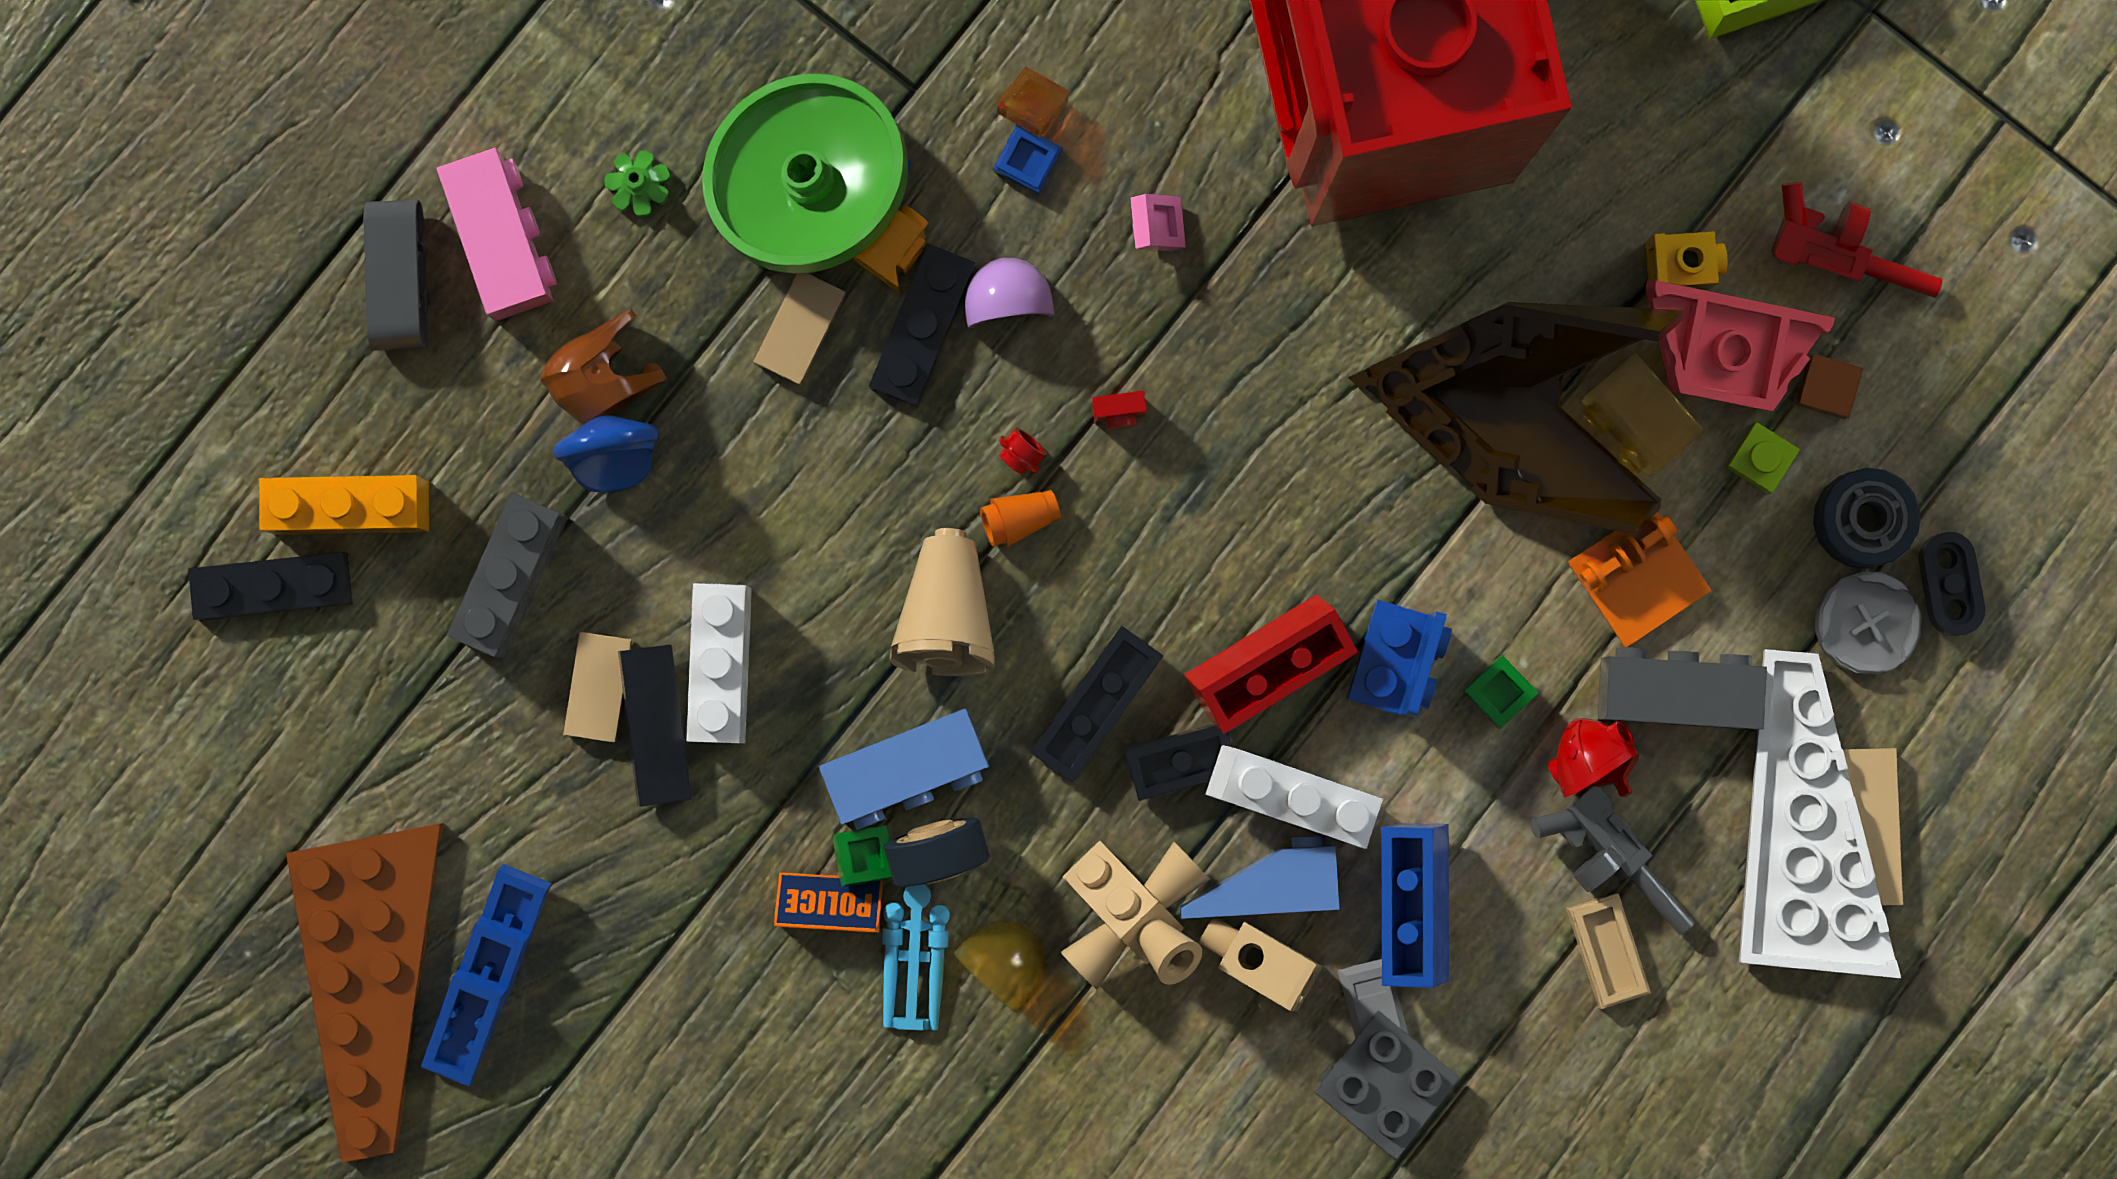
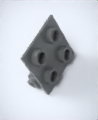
(1386, 1085)

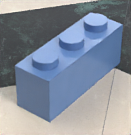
(905, 769)

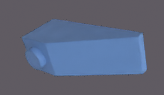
(1281, 882)

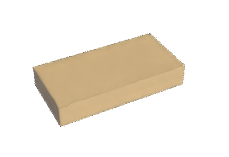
(800, 328)
(596, 688)
(1608, 950)

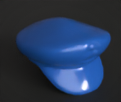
(608, 453)

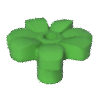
(642, 191)

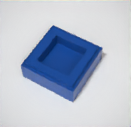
(1027, 159)

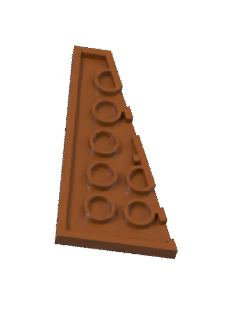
(364, 954)

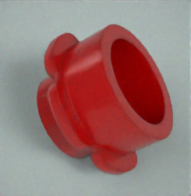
(1021, 451)

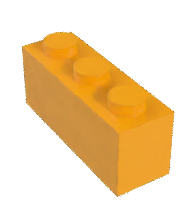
(344, 504)

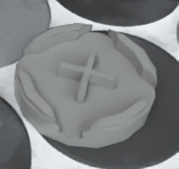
(1867, 623)

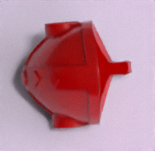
(1594, 756)

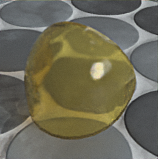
(1006, 961)

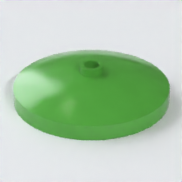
(805, 173)

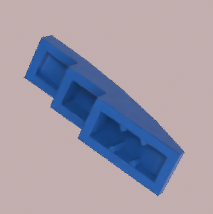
(486, 975)

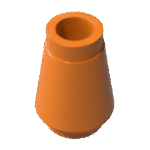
(1018, 516)

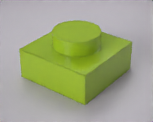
(1762, 458)

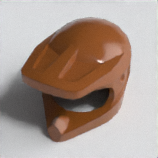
(582, 378)

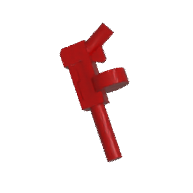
(1841, 251)

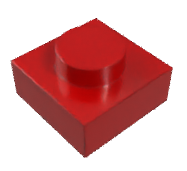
(1119, 410)

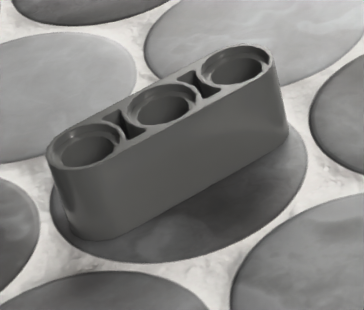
(395, 275)

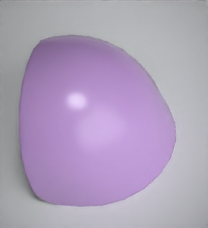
(1007, 289)

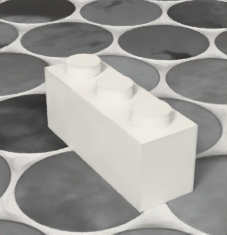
(719, 663)
(1294, 796)

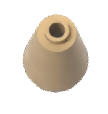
(945, 611)

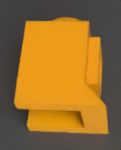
(895, 248)

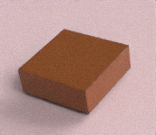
(1829, 386)

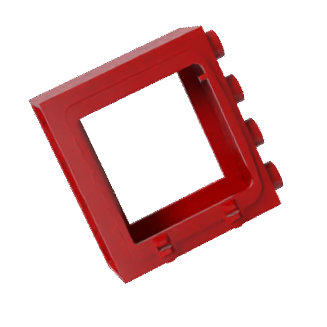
(1408, 96)

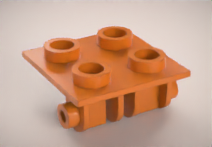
(1639, 578)

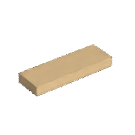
(1875, 788)

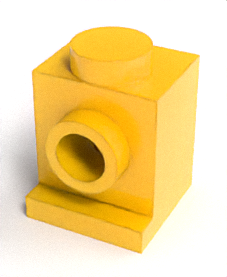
(1666, 261)

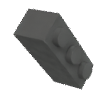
(507, 576)
(1682, 690)

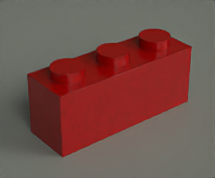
(1271, 663)

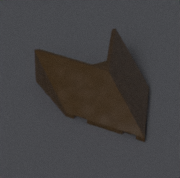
(1493, 411)

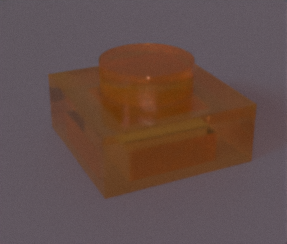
(1032, 101)

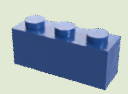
(1415, 904)

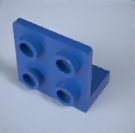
(1398, 659)

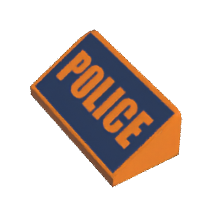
(821, 903)

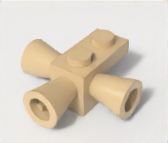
(1134, 915)

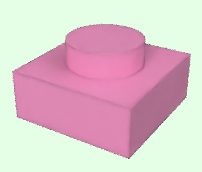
(1158, 222)

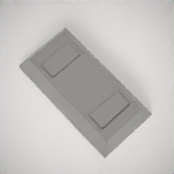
(1366, 995)

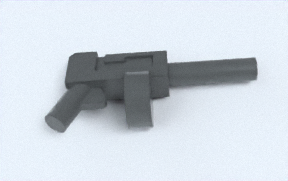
(1615, 851)

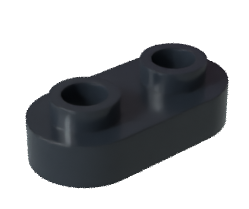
(1956, 583)

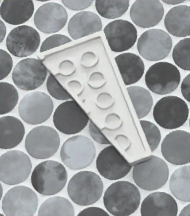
(1808, 860)

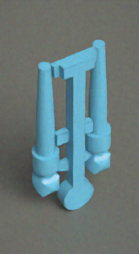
(892, 936)

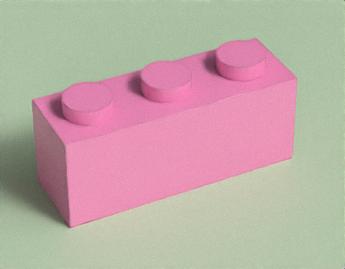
(497, 233)

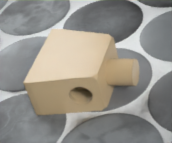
(1284, 973)

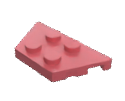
(1733, 345)

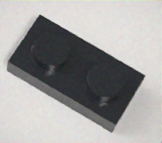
(1175, 760)

